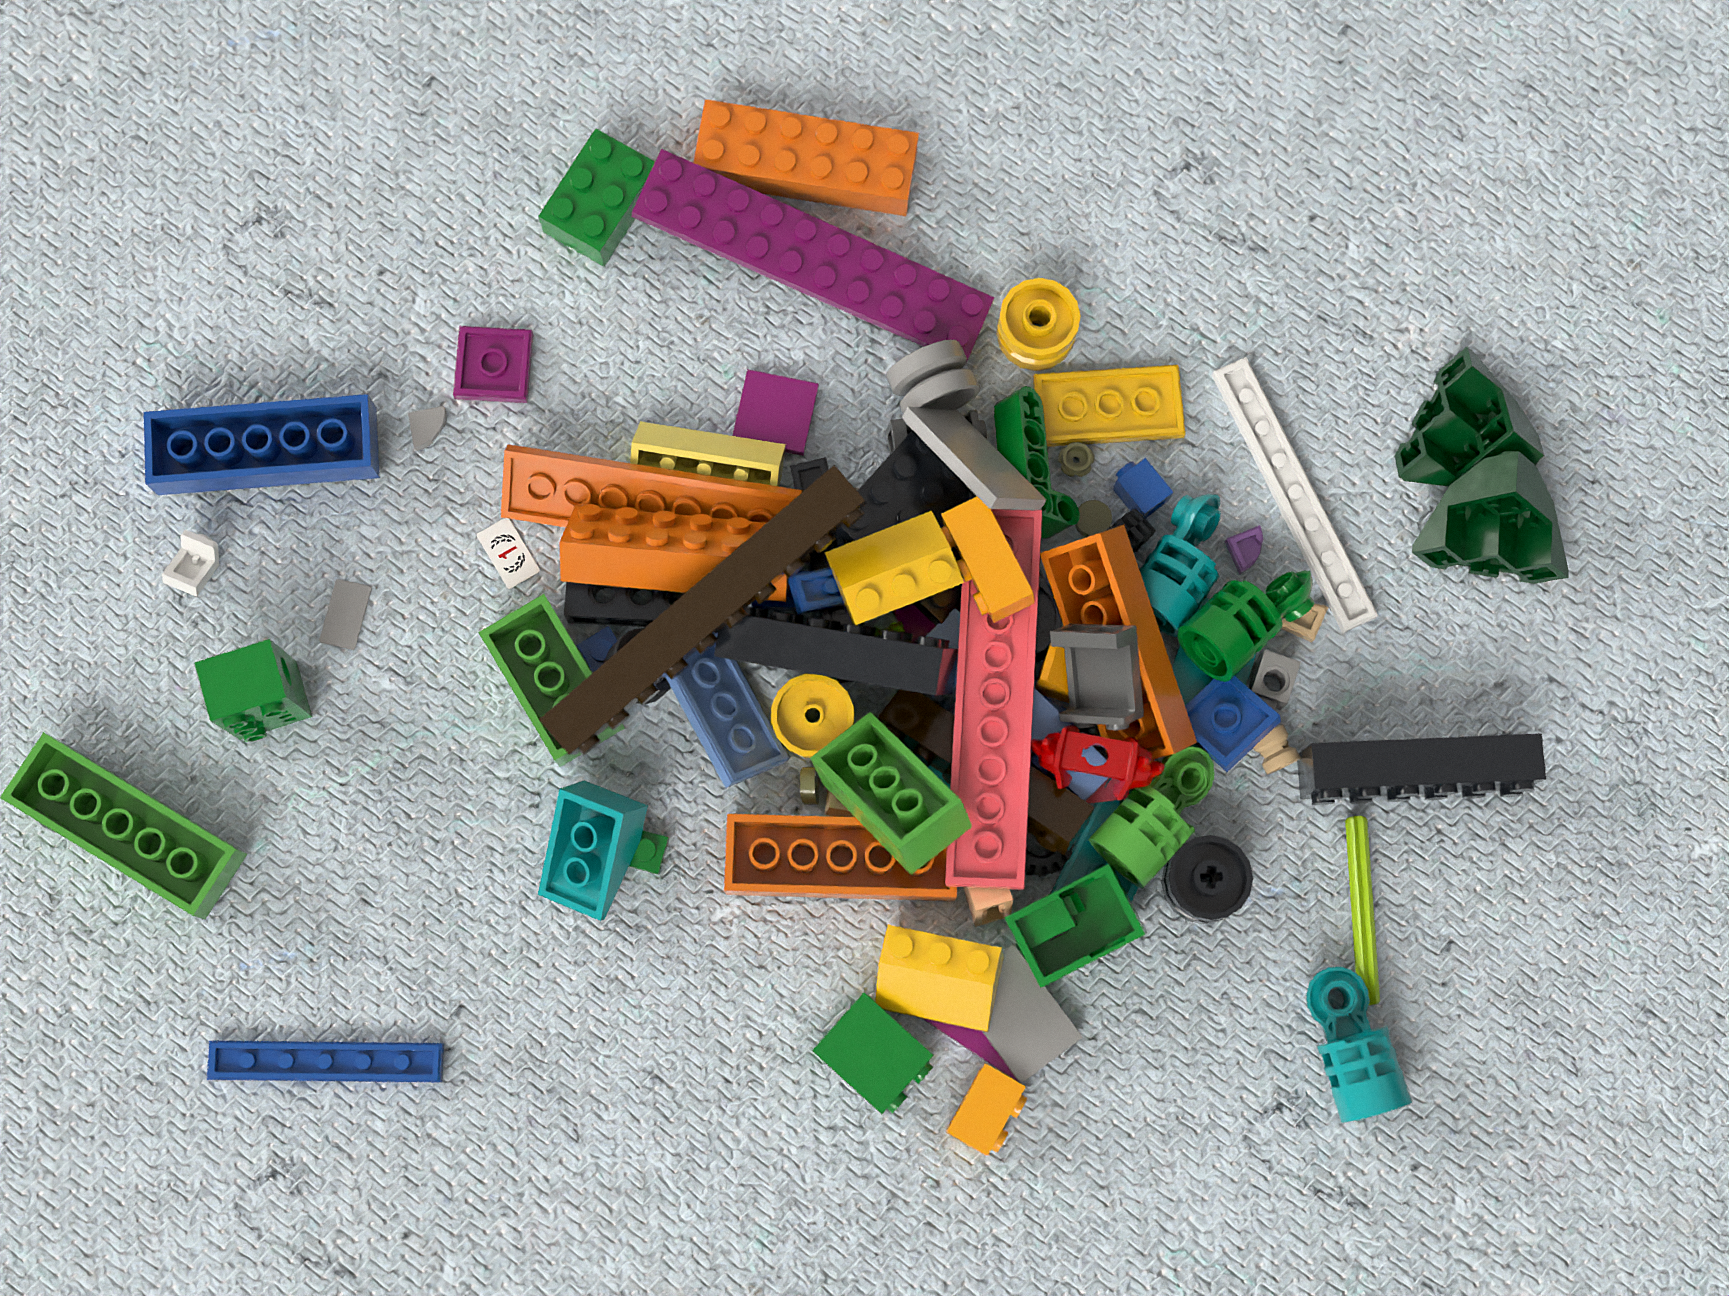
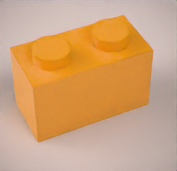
(986, 1110)

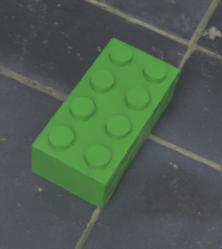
(539, 665)
(891, 792)

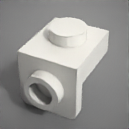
(193, 563)

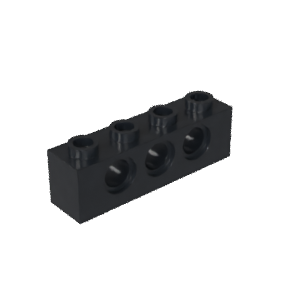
(582, 607)

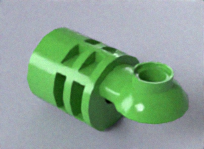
(1147, 824)

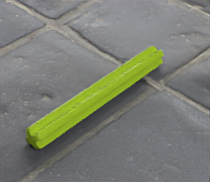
(1362, 905)

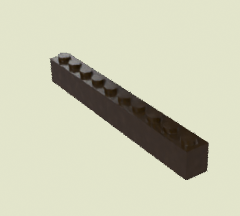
(703, 611)

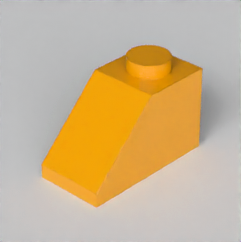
(1053, 675)

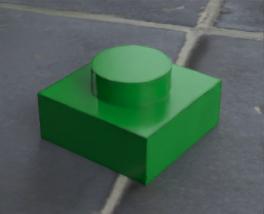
(650, 852)

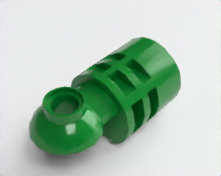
(1242, 621)

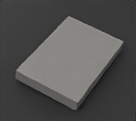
(1026, 1020)

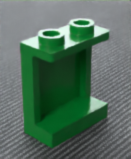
(874, 1054)

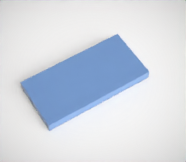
(727, 718)

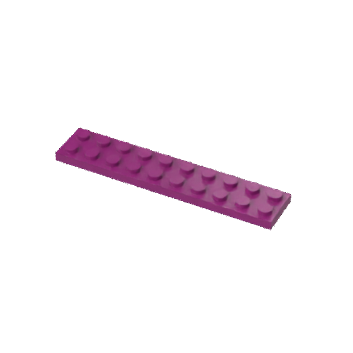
(809, 254)

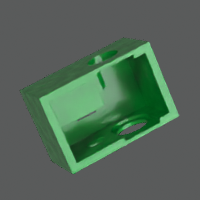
(253, 690)
(1075, 925)

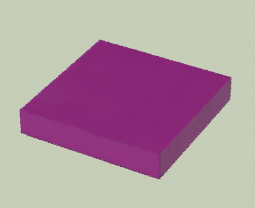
(493, 364)
(776, 410)

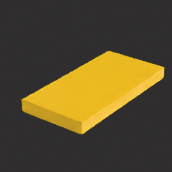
(1111, 405)

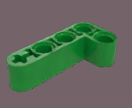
(1024, 444)

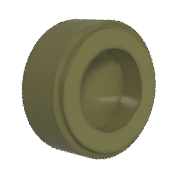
(1094, 518)
(809, 786)

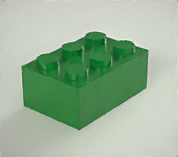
(597, 197)

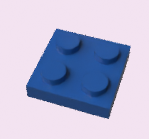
(1229, 720)

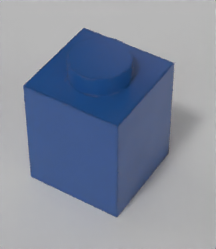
(1142, 488)

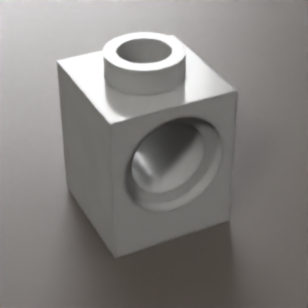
(1282, 668)

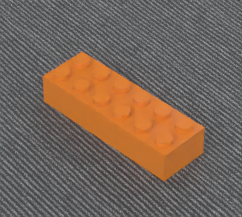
(809, 156)
(650, 548)
(1102, 584)
(822, 861)

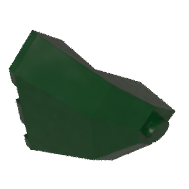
(1464, 424)
(1495, 523)

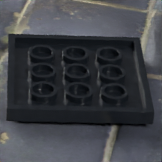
(907, 486)

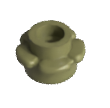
(1080, 451)

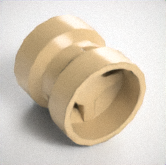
(1276, 750)

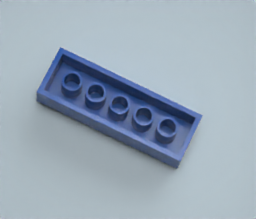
(261, 445)

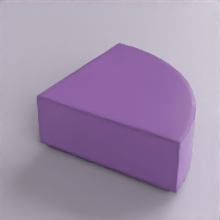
(1245, 548)

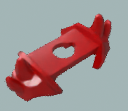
(1125, 760)

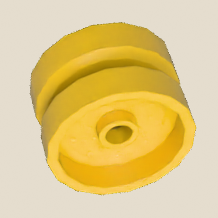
(1040, 303)
(796, 699)

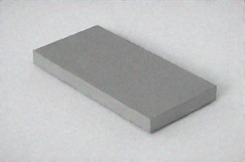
(973, 459)

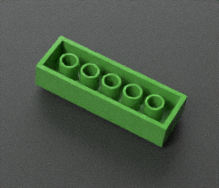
(123, 826)

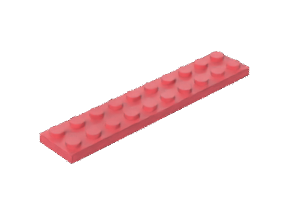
(996, 724)

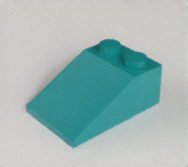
(590, 847)

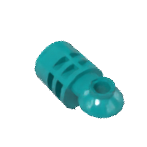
(1177, 571)
(1355, 1057)

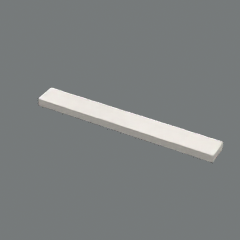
(1294, 495)

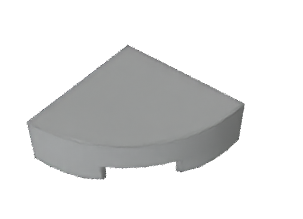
(426, 425)

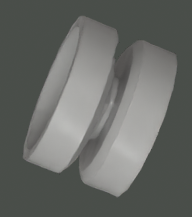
(934, 377)

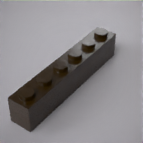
(928, 732)

